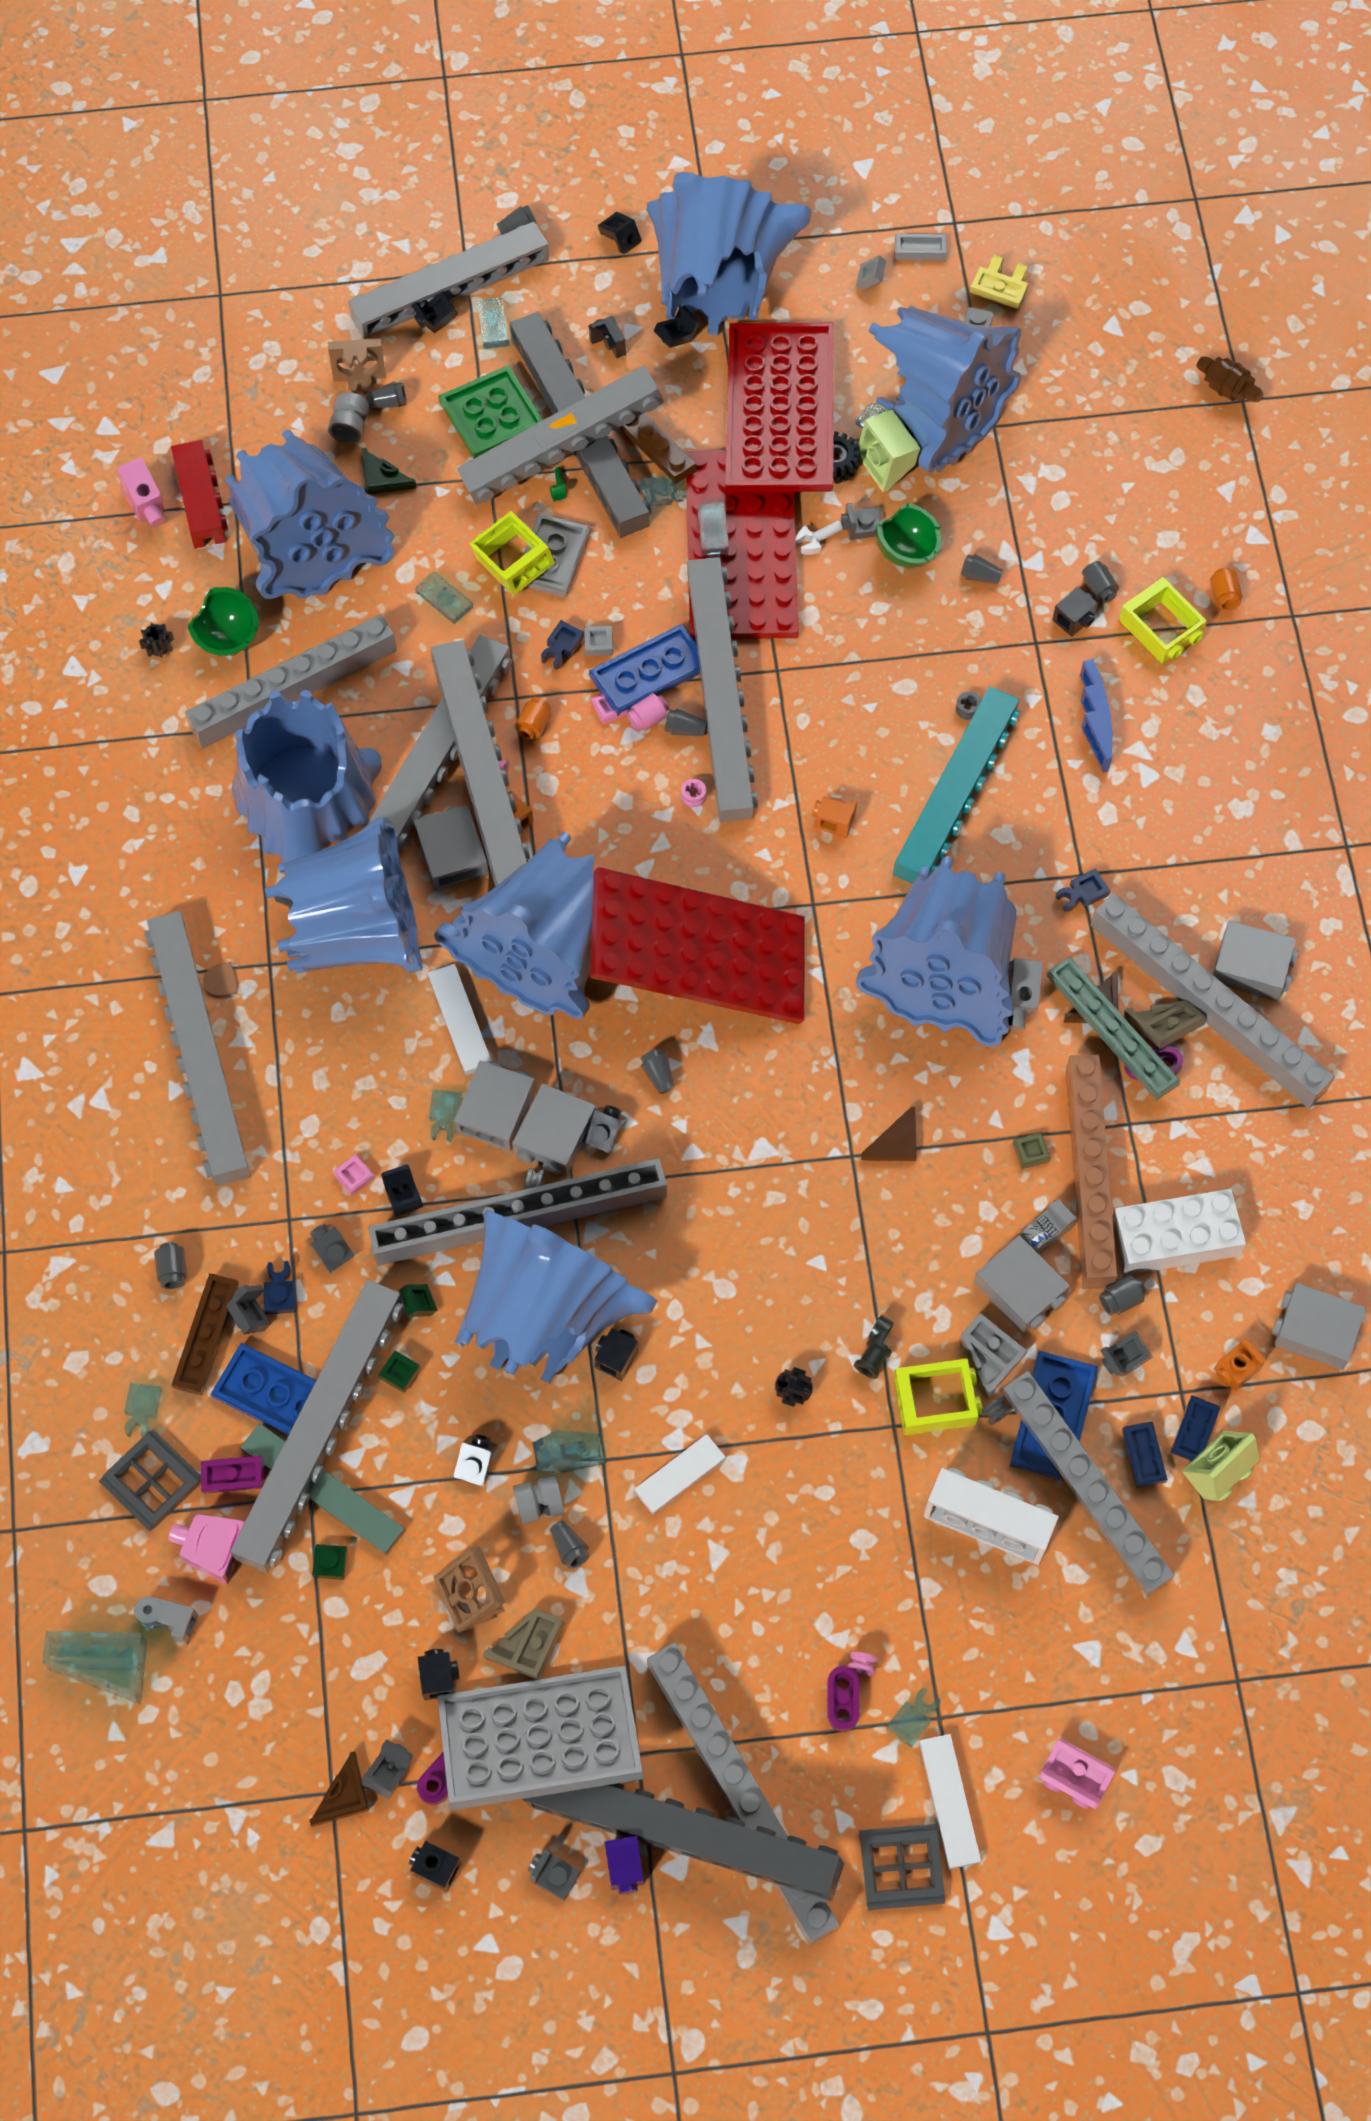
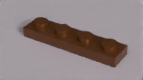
(660, 448)
(205, 1335)

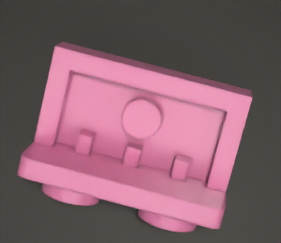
(1076, 1774)

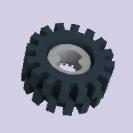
(848, 457)

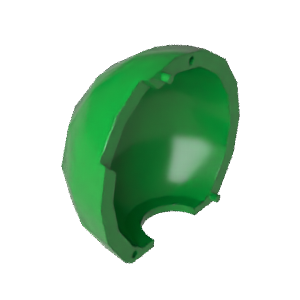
(909, 537)
(224, 622)

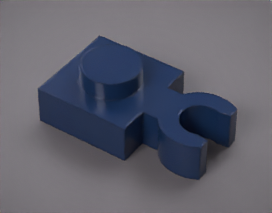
(562, 641)
(1085, 889)
(279, 1294)

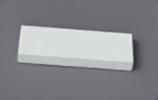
(679, 1474)

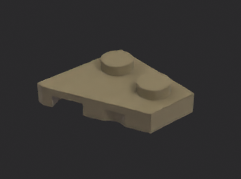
(1166, 1021)
(528, 1644)

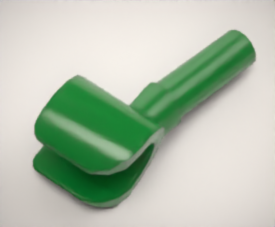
(558, 491)

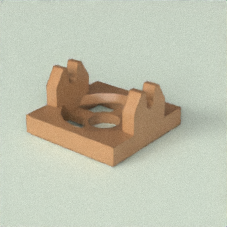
(356, 354)
(453, 1594)

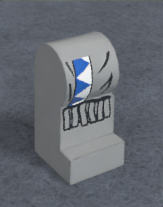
(1049, 1226)
(161, 1613)

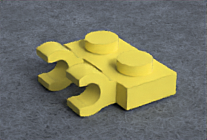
(999, 287)

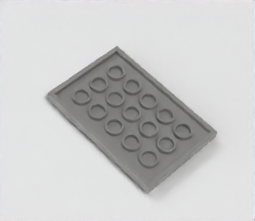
(539, 1738)

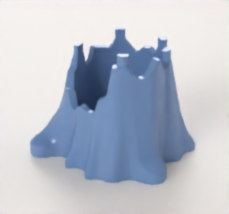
(720, 245)
(953, 380)
(306, 519)
(301, 776)
(350, 904)
(532, 932)
(947, 955)
(542, 1297)

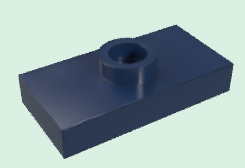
(1194, 1428)
(1144, 1454)

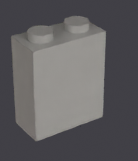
(451, 847)
(1255, 960)
(495, 1104)
(553, 1130)
(1022, 1285)
(1318, 1326)

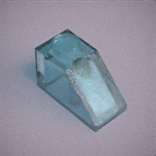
(568, 1451)

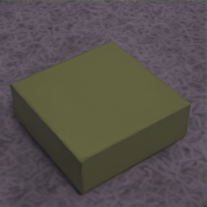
(1031, 1150)

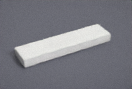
(459, 1018)
(949, 1801)

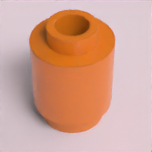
(1226, 588)
(533, 718)

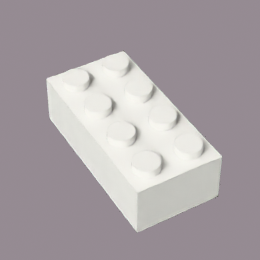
(1178, 1232)
(990, 1515)

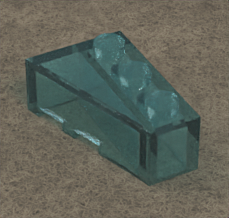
(99, 1659)

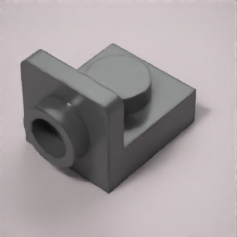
(860, 522)
(553, 1874)

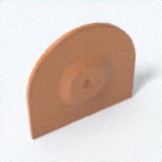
(220, 980)

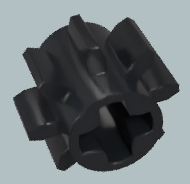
(156, 640)
(793, 1386)

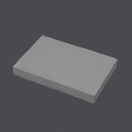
(566, 544)

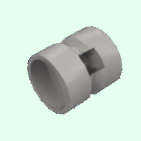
(348, 417)
(538, 1499)

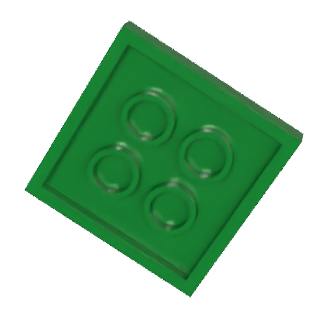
(489, 410)

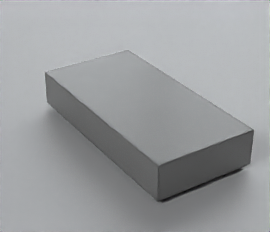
(921, 247)

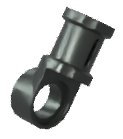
(876, 1349)

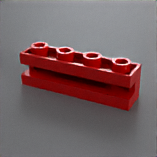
(198, 492)

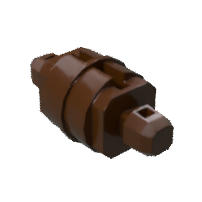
(1229, 379)

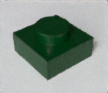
(417, 1300)
(399, 1371)
(329, 1562)

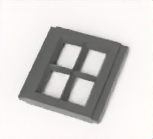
(131, 1499)
(905, 1896)

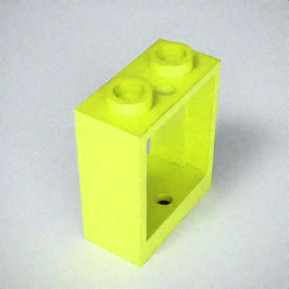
(523, 570)
(1163, 592)
(915, 1425)

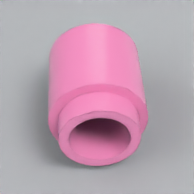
(648, 712)

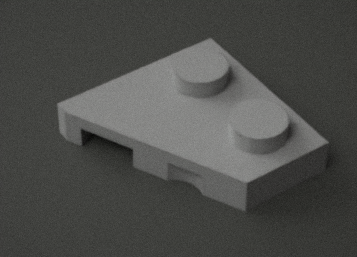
(991, 1352)

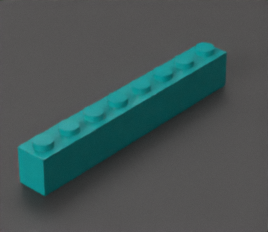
(958, 784)

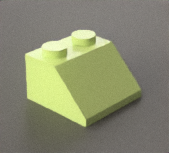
(887, 449)
(1223, 1464)

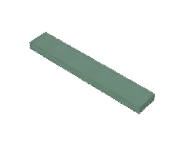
(1113, 1028)
(333, 1496)

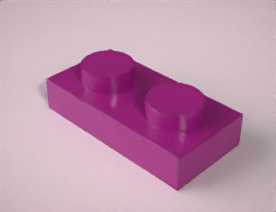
(232, 1474)

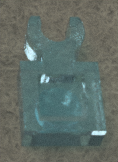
(660, 492)
(444, 1110)
(141, 1404)
(911, 1721)

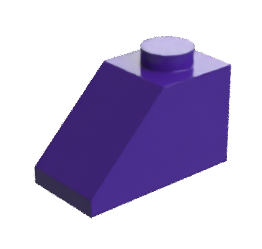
(624, 1864)

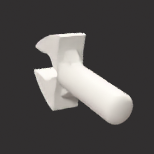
(815, 537)

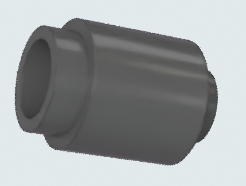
(1100, 582)
(170, 1265)
(1122, 1295)

